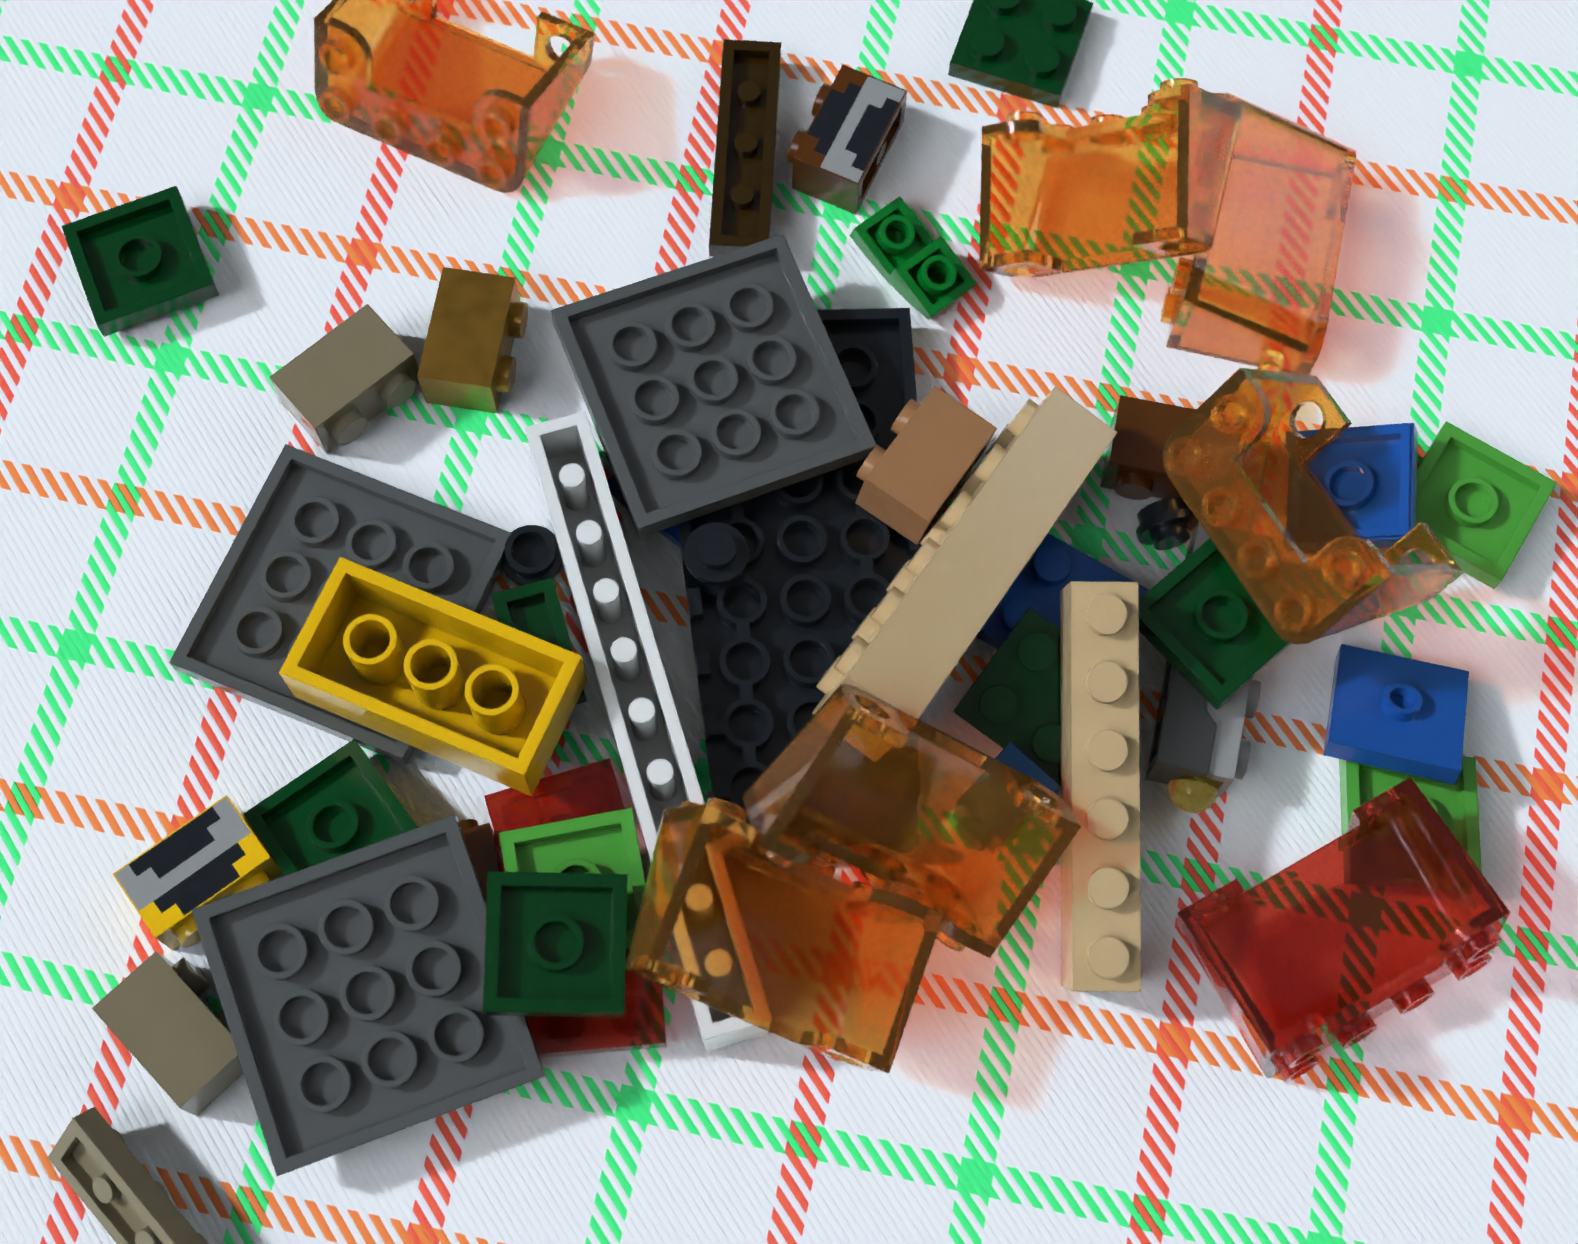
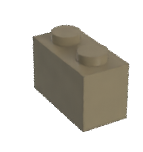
(347, 379)
(173, 1031)

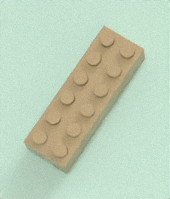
(972, 555)

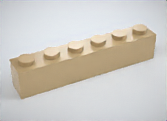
(1100, 786)

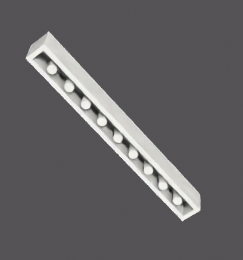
(620, 647)

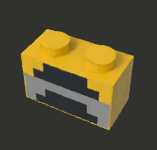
(195, 866)

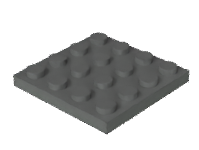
(712, 384)
(284, 557)
(363, 995)

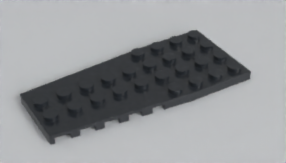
(808, 574)

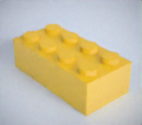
(435, 675)

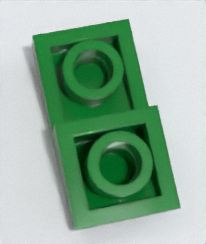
(911, 261)

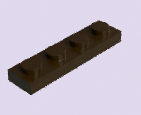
(745, 145)

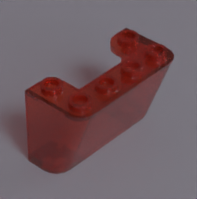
(1346, 933)

